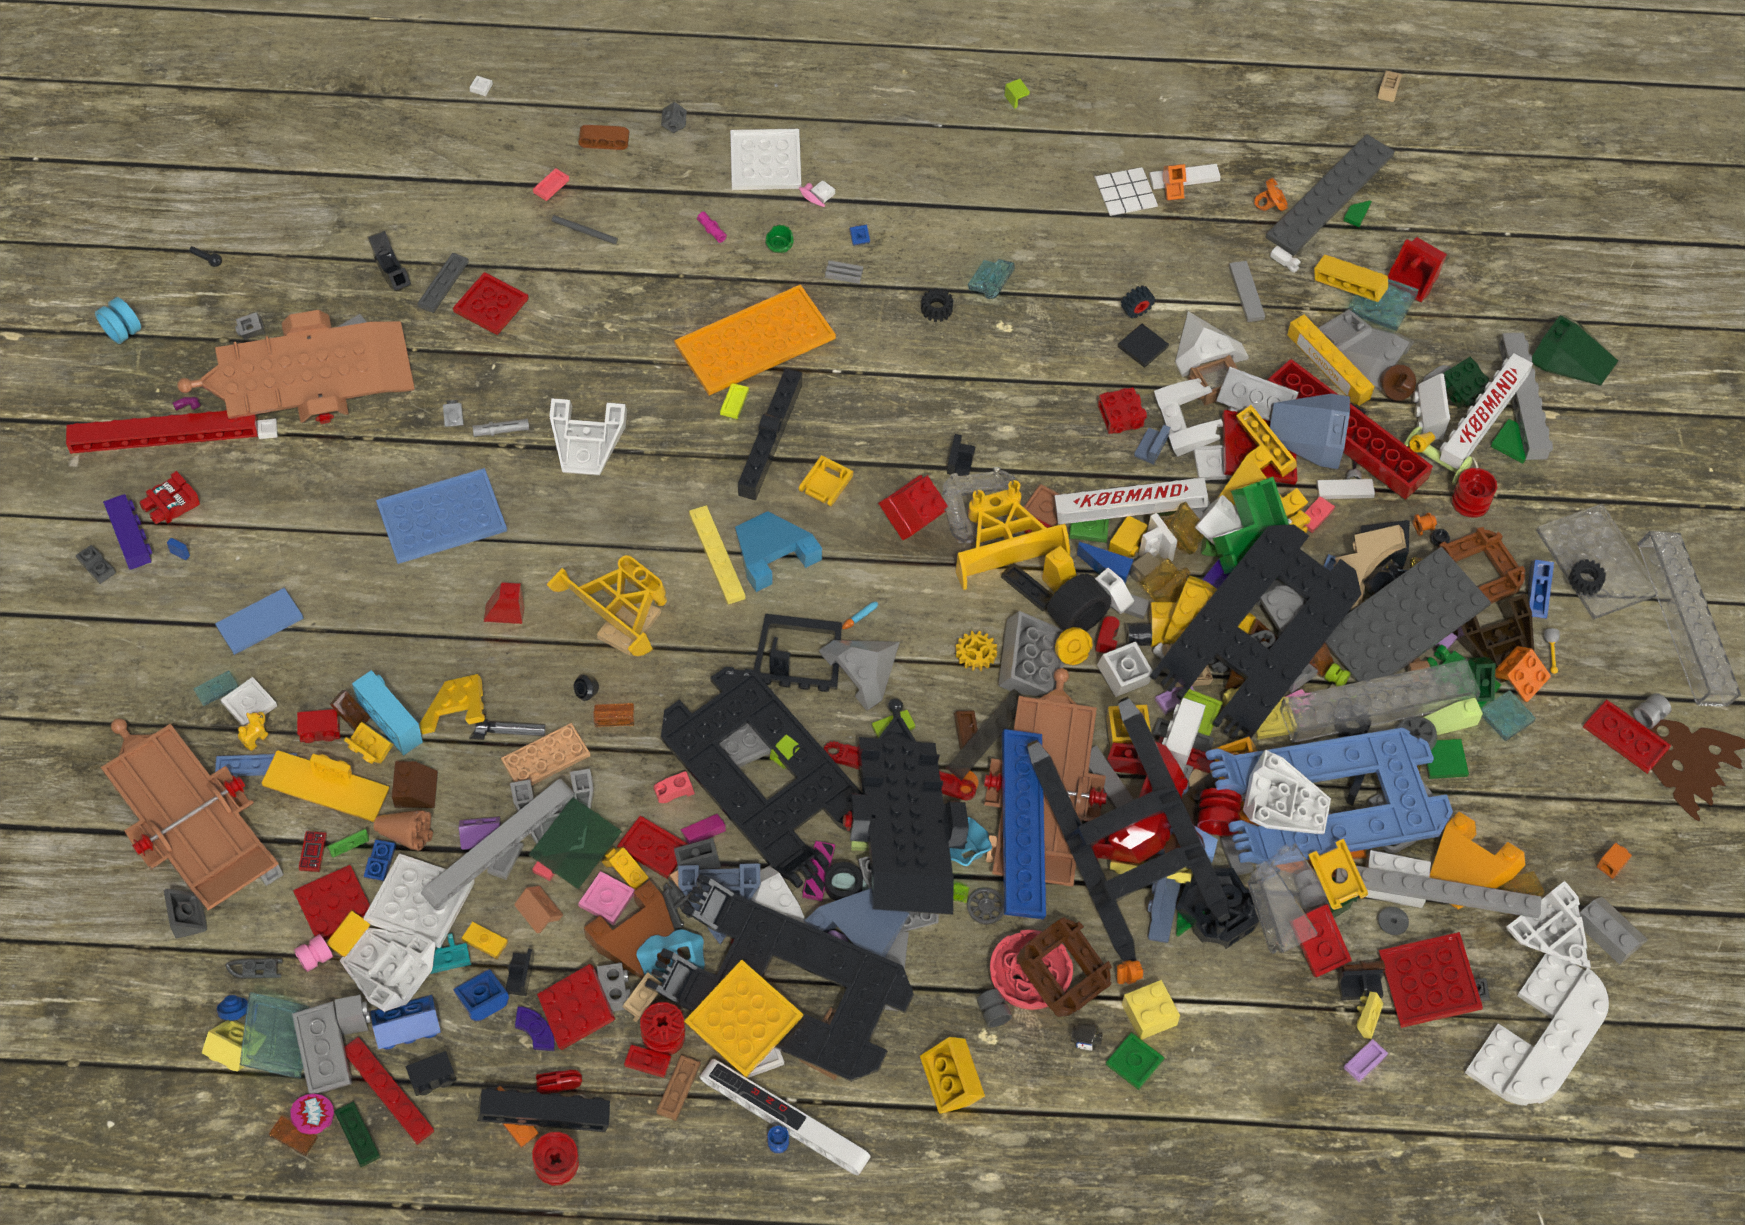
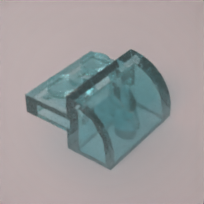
(991, 277)

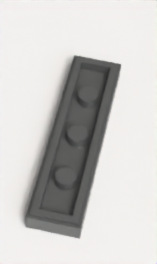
(443, 282)

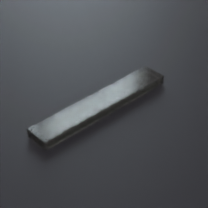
(985, 736)

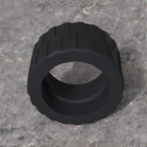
(1079, 603)

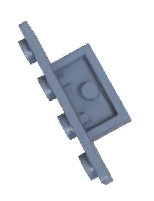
(1163, 909)

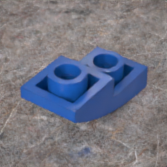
(380, 860)

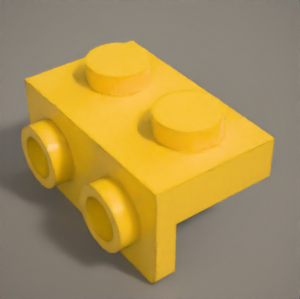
(369, 743)

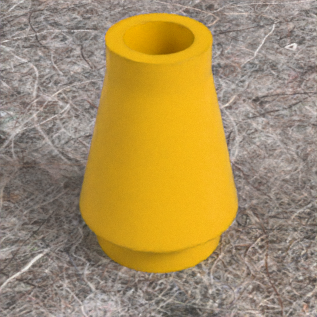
(1420, 442)

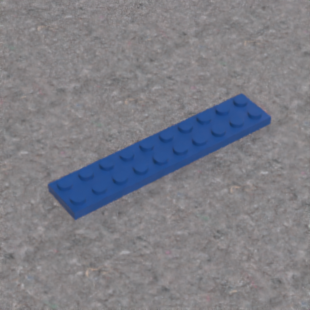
(1022, 828)

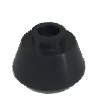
(585, 687)

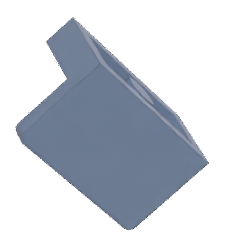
(1152, 444)

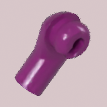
(185, 401)

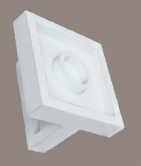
(1158, 539)

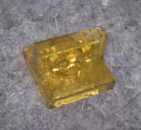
(1183, 528)
(1165, 582)

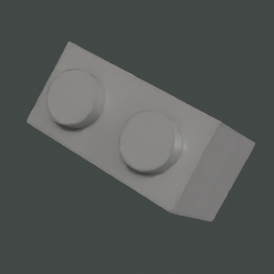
(352, 1014)

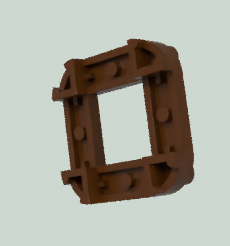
(1097, 972)

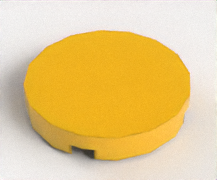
(1073, 646)

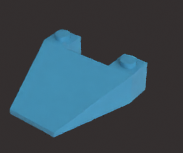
(768, 539)

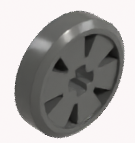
(1420, 726)

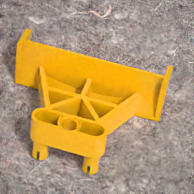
(1010, 550)
(629, 569)

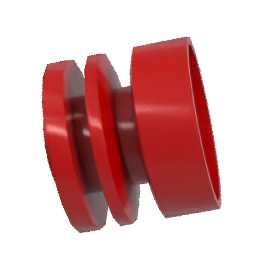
(1474, 492)
(1218, 810)
(666, 1038)
(553, 1147)

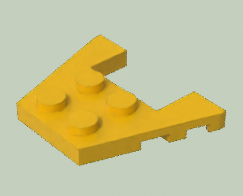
(453, 697)

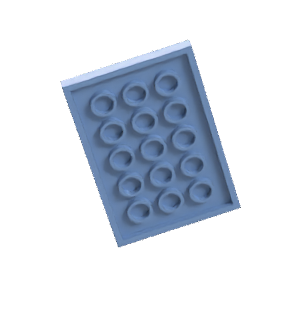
(441, 515)

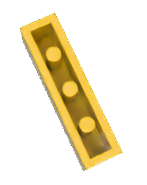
(1351, 278)
(1262, 434)

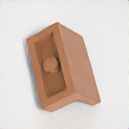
(537, 908)

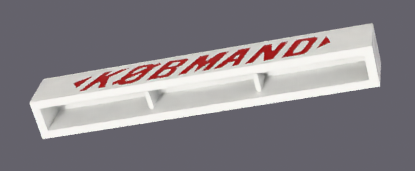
(1486, 411)
(1130, 500)

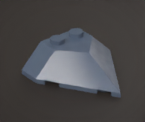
(739, 881)

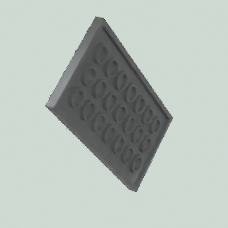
(1406, 618)

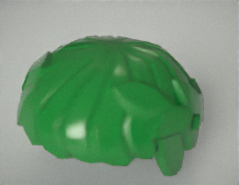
(779, 239)

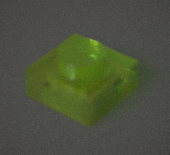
(960, 893)

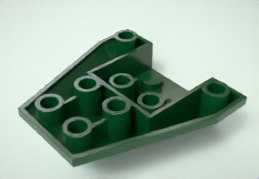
(1573, 353)

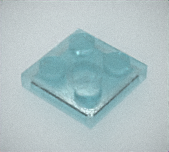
(1507, 715)

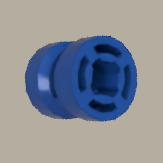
(779, 1135)

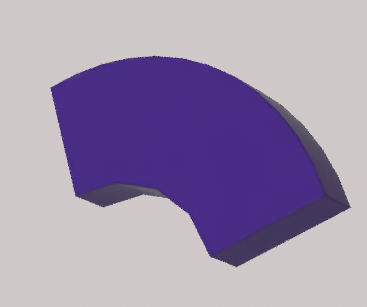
(536, 1028)

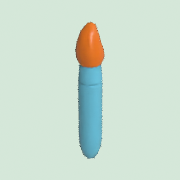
(860, 615)

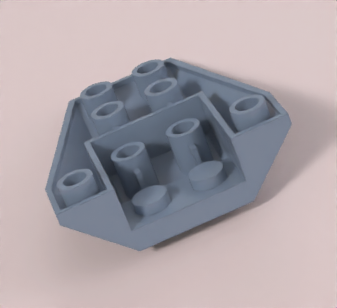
(1313, 427)

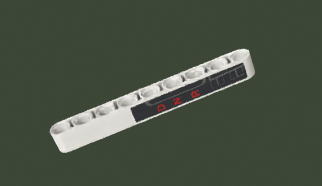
(783, 1114)

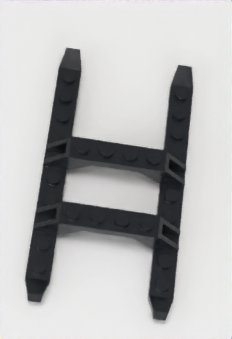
(1161, 800)

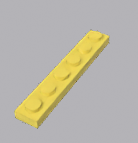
(717, 555)

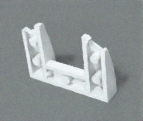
(1183, 438)

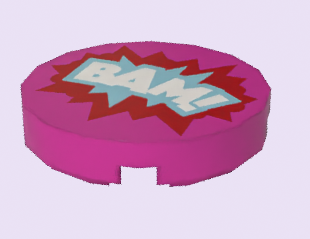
(312, 1113)

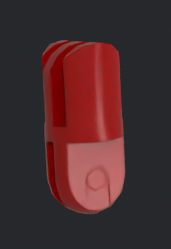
(558, 1081)

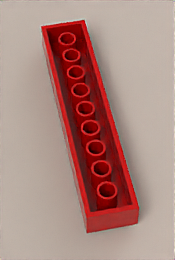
(1365, 439)

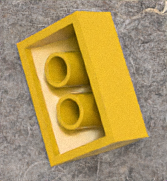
(1160, 618)
(952, 1075)

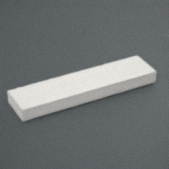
(1194, 175)

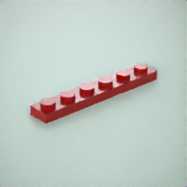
(388, 1091)

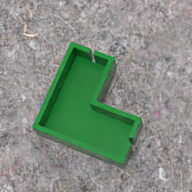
(1258, 508)

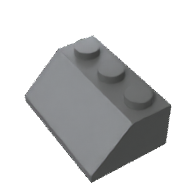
(1611, 930)

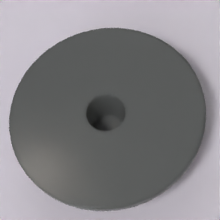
(1393, 920)

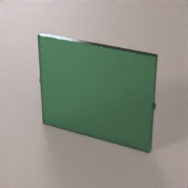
(575, 843)

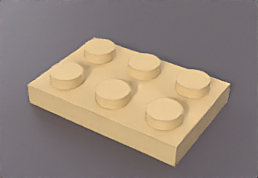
(617, 639)

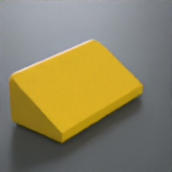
(347, 934)

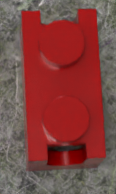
(318, 725)

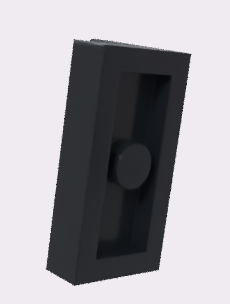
(779, 660)

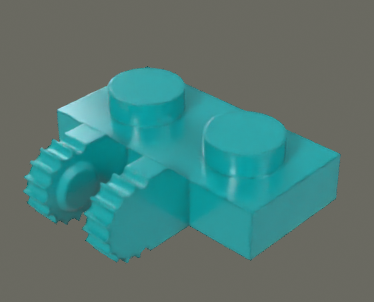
(450, 957)

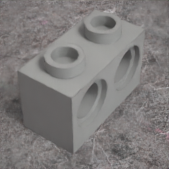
(614, 987)

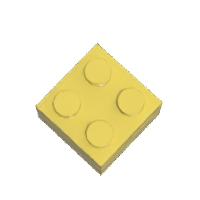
(1150, 1010)

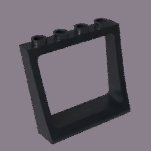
(800, 624)

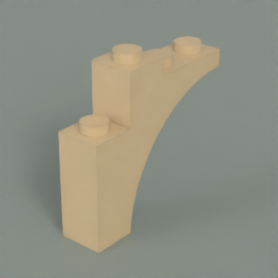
(1371, 550)

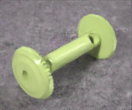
(1435, 455)

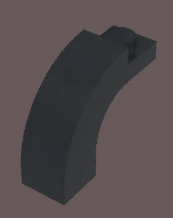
(387, 262)

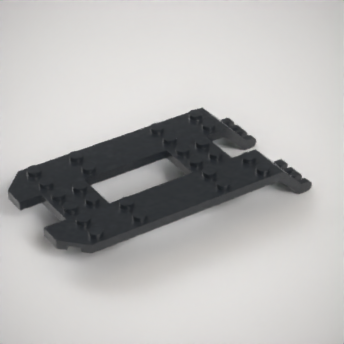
(1265, 671)
(763, 822)
(764, 934)

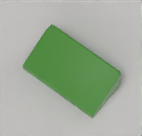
(348, 843)

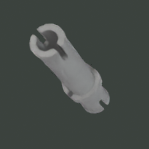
(501, 427)

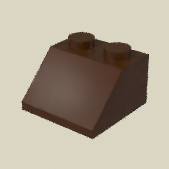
(414, 785)

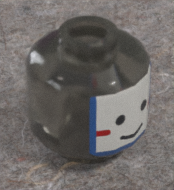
(1086, 1036)

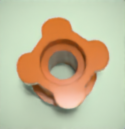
(1424, 523)

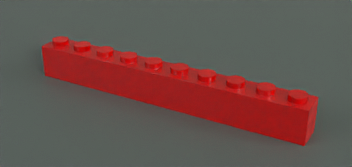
(158, 431)

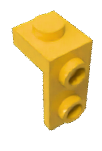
(625, 866)

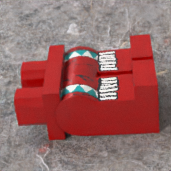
(170, 499)

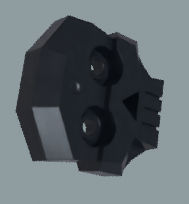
(1207, 927)

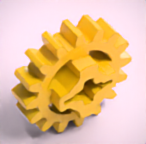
(978, 648)

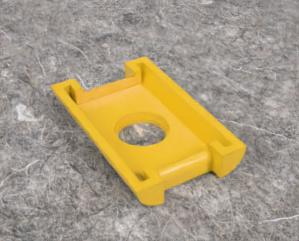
(1324, 867)

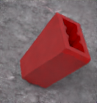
(505, 604)

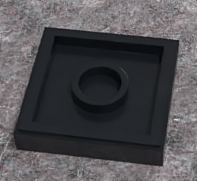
(1143, 345)

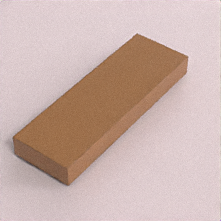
(678, 1088)

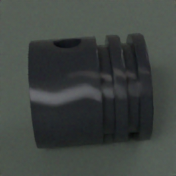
(1139, 633)

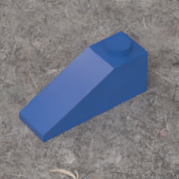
(1102, 559)
(1540, 587)

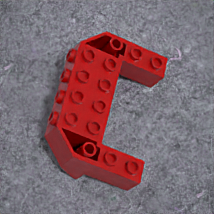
(1149, 835)

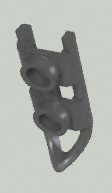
(250, 966)

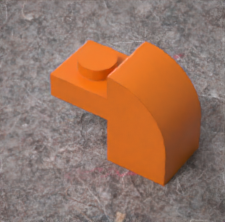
(1173, 178)

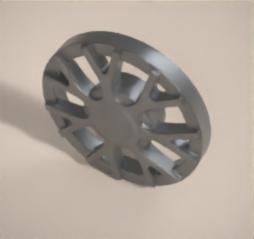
(986, 906)

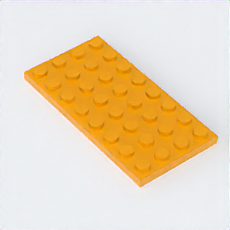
(754, 339)

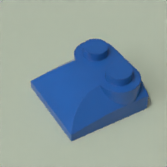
(482, 995)

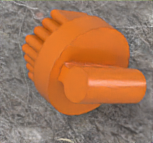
(1129, 972)

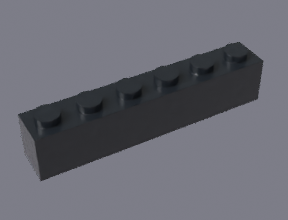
(543, 1110)

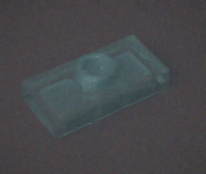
(215, 688)

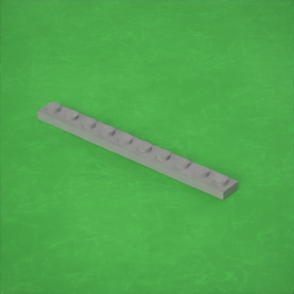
(1446, 891)

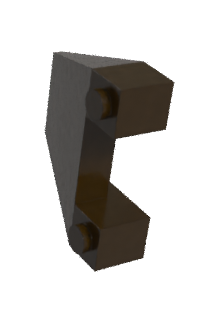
(1501, 638)

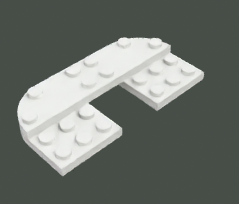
(1534, 1074)

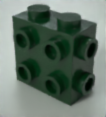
(1465, 382)

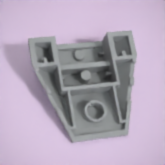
(1377, 353)

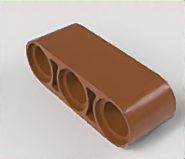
(603, 137)

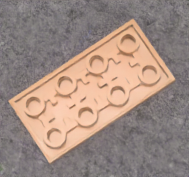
(546, 756)

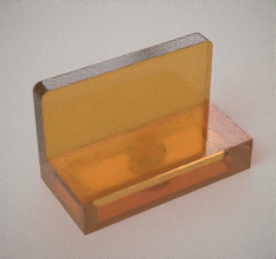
(614, 715)

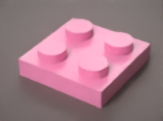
(606, 898)

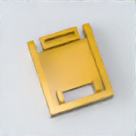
(824, 485)

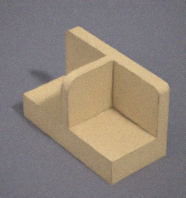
(641, 997)

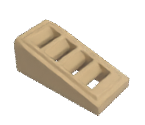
(1389, 87)

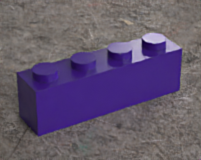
(127, 531)

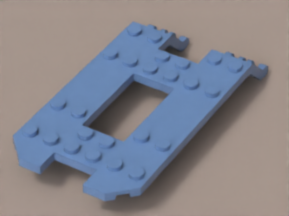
(1389, 753)

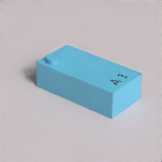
(387, 712)

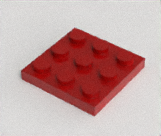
(490, 303)
(330, 900)
(576, 1007)

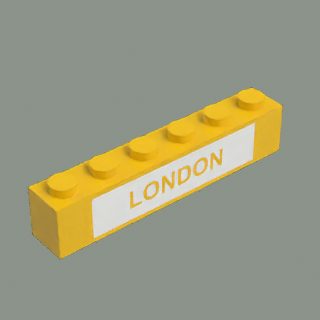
(1330, 360)

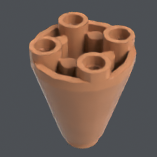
(406, 828)

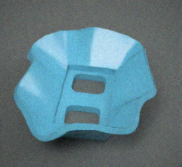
(976, 840)
(680, 938)

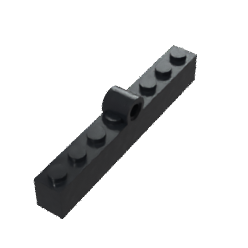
(770, 433)

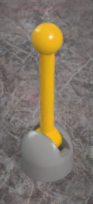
(1552, 637)

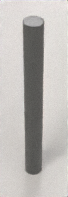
(586, 230)

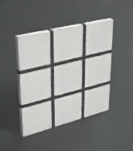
(1126, 191)

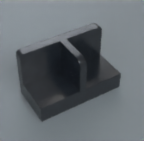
(960, 457)
(1382, 576)
(520, 973)
(1360, 983)

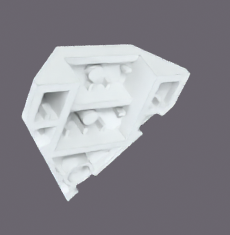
(1203, 344)
(776, 895)
(1557, 930)

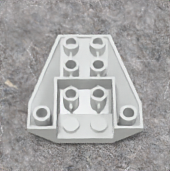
(1284, 798)

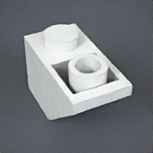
(1116, 589)

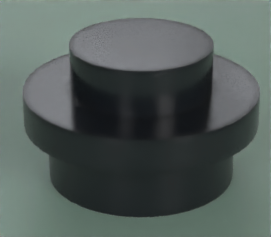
(1440, 536)

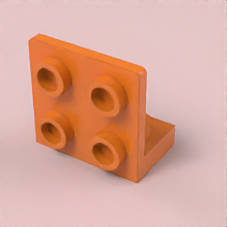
(1523, 671)

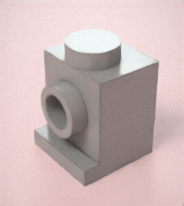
(250, 320)

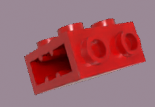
(1121, 410)

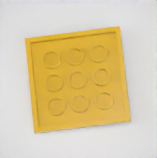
(743, 1018)

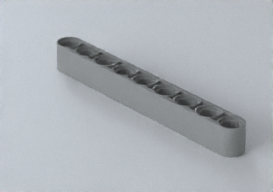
(497, 843)

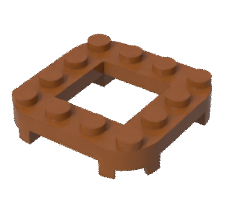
(1491, 544)

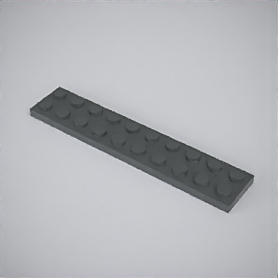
(1330, 194)

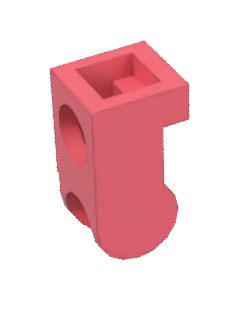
(673, 788)

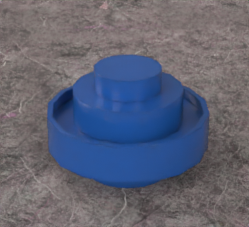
(232, 1008)

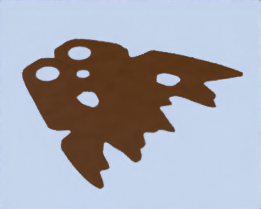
(1697, 760)

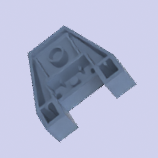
(862, 926)

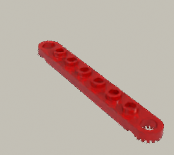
(849, 757)

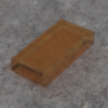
(289, 1135)

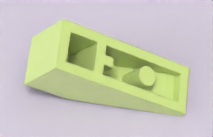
(1456, 716)

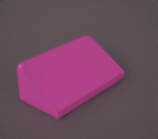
(704, 829)

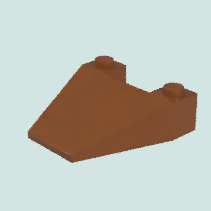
(624, 941)

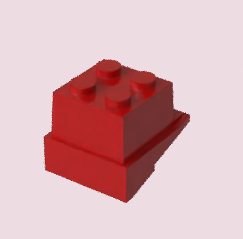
(1418, 266)
(913, 506)

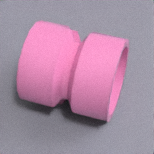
(315, 952)

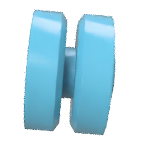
(118, 320)

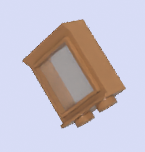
(1212, 376)

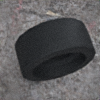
(842, 867)

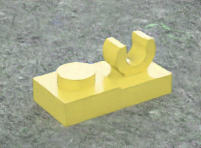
(1369, 1014)

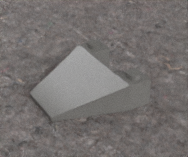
(581, 785)

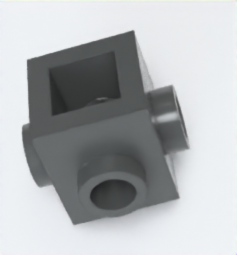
(674, 117)

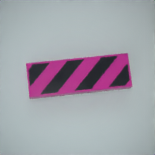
(814, 888)

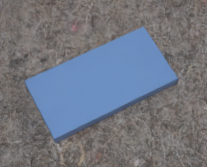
(259, 621)

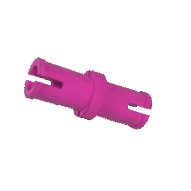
(711, 227)

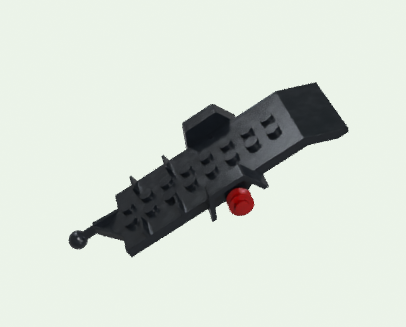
(906, 821)

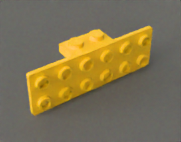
(326, 784)

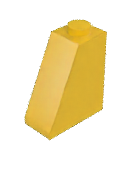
(1058, 568)

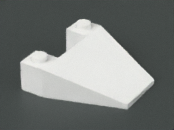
(585, 444)

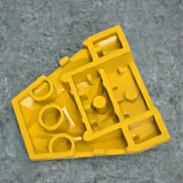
(1192, 600)

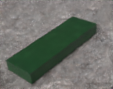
(357, 1134)

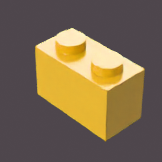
(1128, 537)

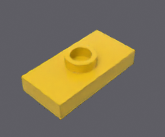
(484, 940)

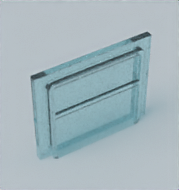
(271, 1036)

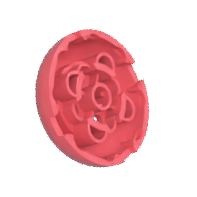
(1005, 966)

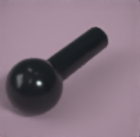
(213, 259)

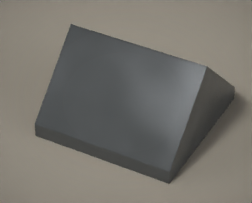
(184, 913)

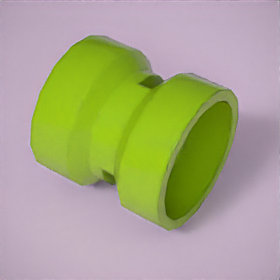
(1337, 675)

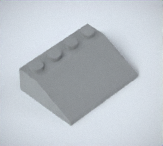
(1029, 655)

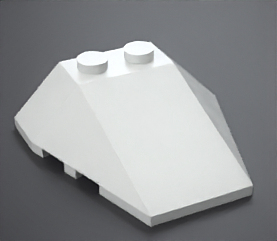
(389, 966)

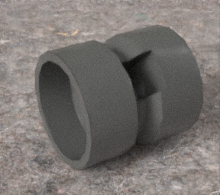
(995, 1009)

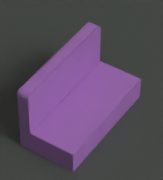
(476, 830)

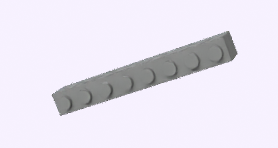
(1527, 403)

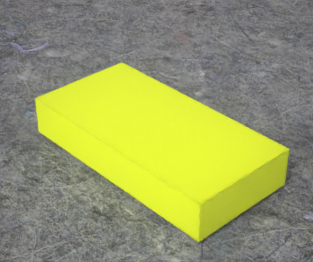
(734, 401)

